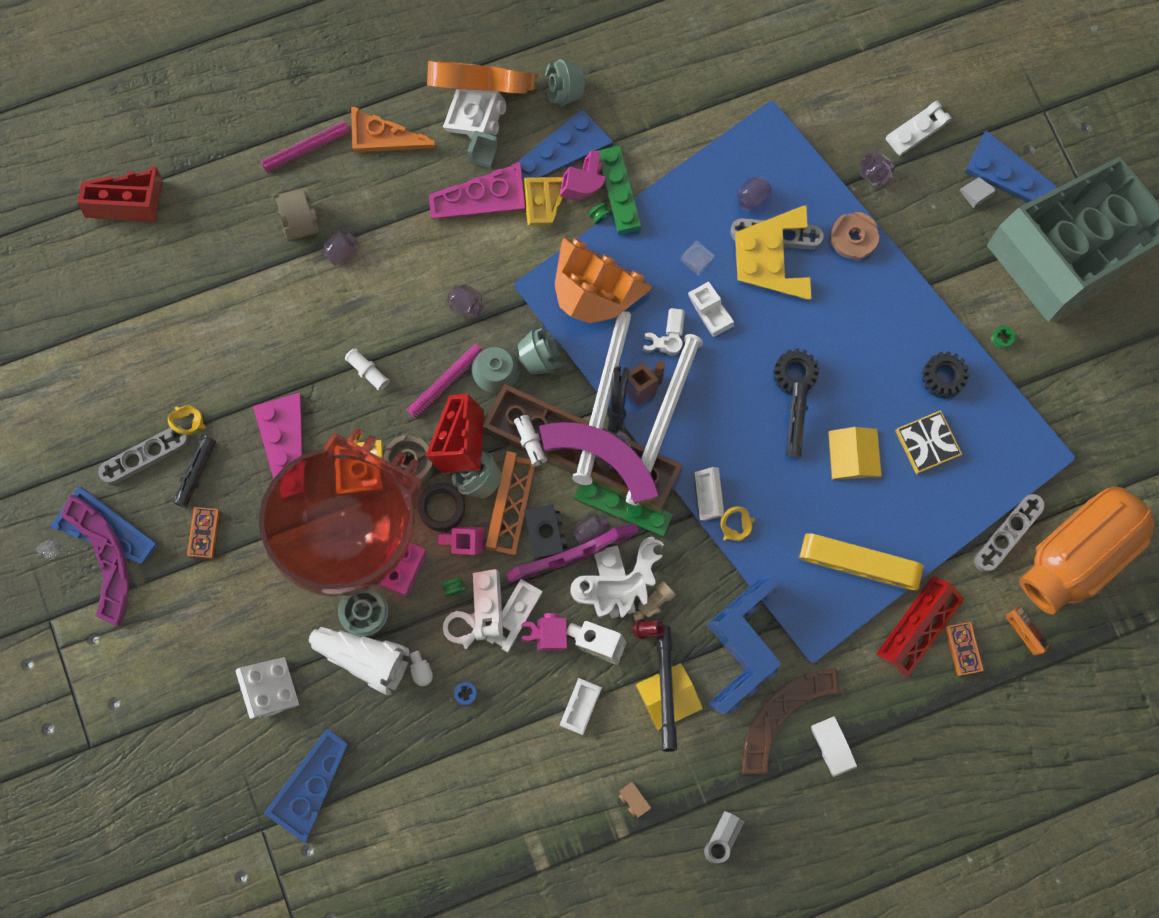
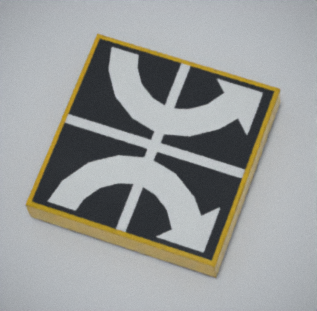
(928, 442)

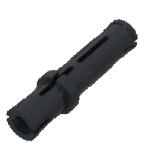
(616, 410)
(797, 418)
(194, 471)

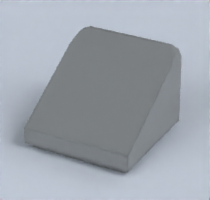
(977, 192)

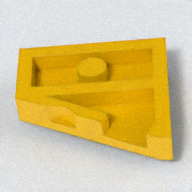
(542, 199)

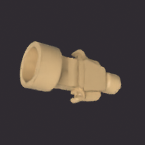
(654, 601)

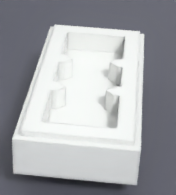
(709, 494)
(580, 706)

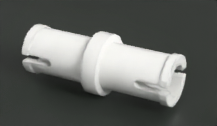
(367, 369)
(530, 440)

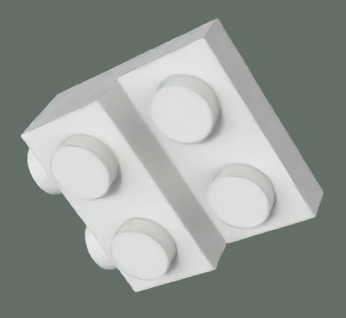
(475, 111)

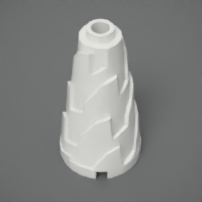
(366, 658)

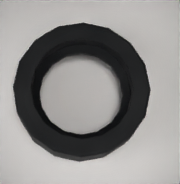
(428, 493)

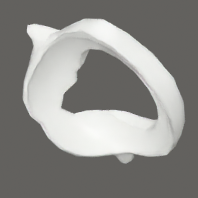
(466, 640)

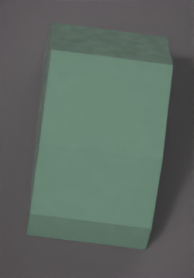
(1078, 238)

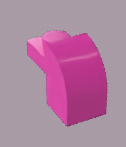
(582, 184)

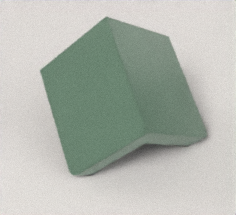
(483, 149)

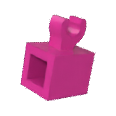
(464, 540)
(549, 633)

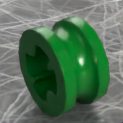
(599, 212)
(1008, 332)
(453, 587)

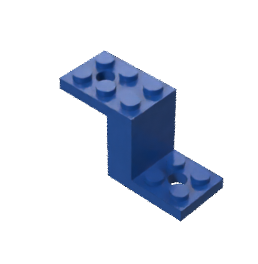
(744, 645)

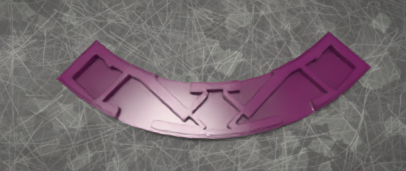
(607, 447)
(109, 555)
(573, 555)

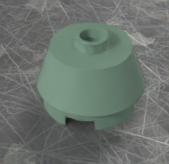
(565, 82)
(539, 352)
(495, 368)
(479, 482)
(363, 612)

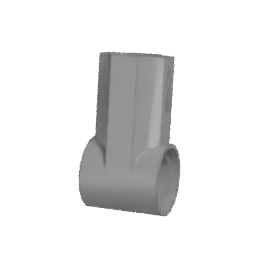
(725, 836)

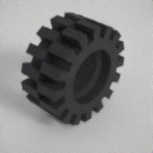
(795, 357)
(935, 384)

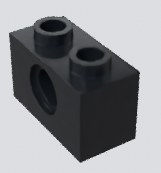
(540, 518)

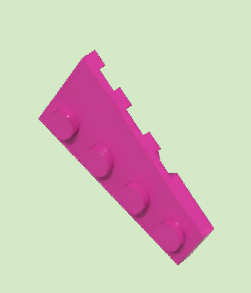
(482, 195)
(281, 430)

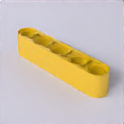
(861, 561)

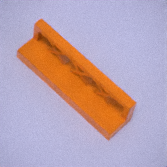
(501, 504)

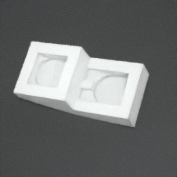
(710, 309)
(833, 746)

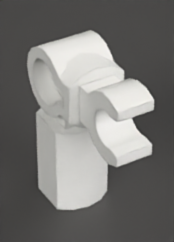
(672, 344)

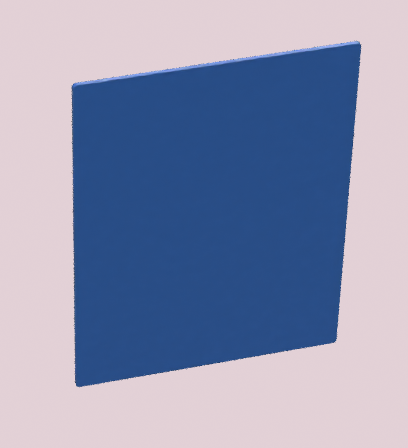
(872, 336)

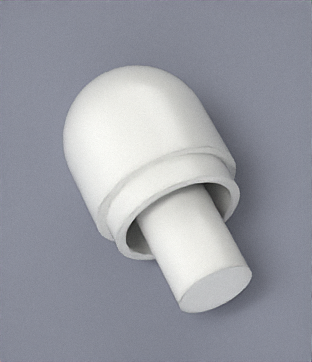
(420, 670)

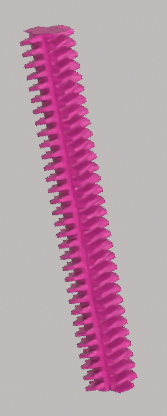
(305, 146)
(446, 379)

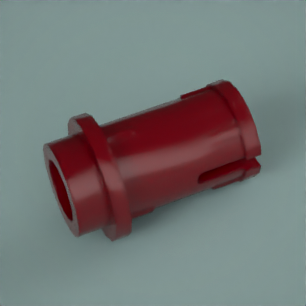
(643, 629)

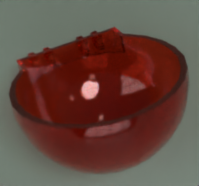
(339, 517)

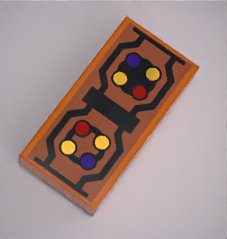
(203, 533)
(964, 649)

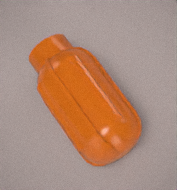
(1089, 549)

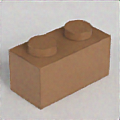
(634, 799)

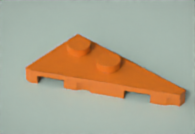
(375, 134)

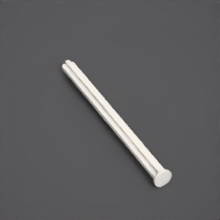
(604, 393)
(669, 403)

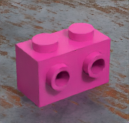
(405, 574)

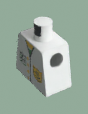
(607, 644)

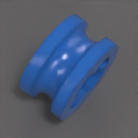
(458, 690)

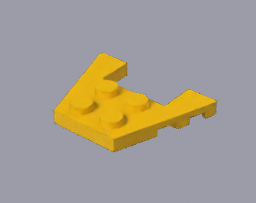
(762, 254)

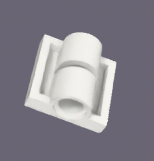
(267, 688)

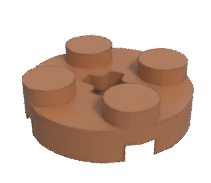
(854, 249)

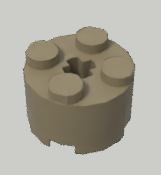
(296, 214)
(413, 448)

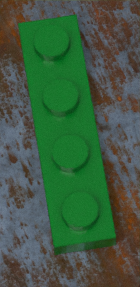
(619, 190)
(616, 506)

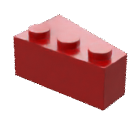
(122, 198)
(458, 436)

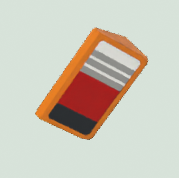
(1027, 631)

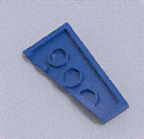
(564, 147)
(1006, 170)
(135, 543)
(304, 792)

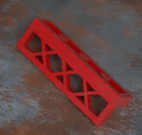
(918, 622)

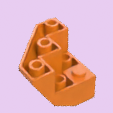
(593, 285)

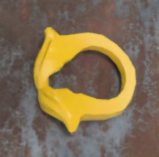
(185, 411)
(747, 523)

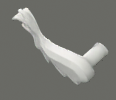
(608, 591)

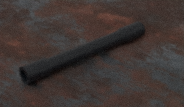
(668, 728)

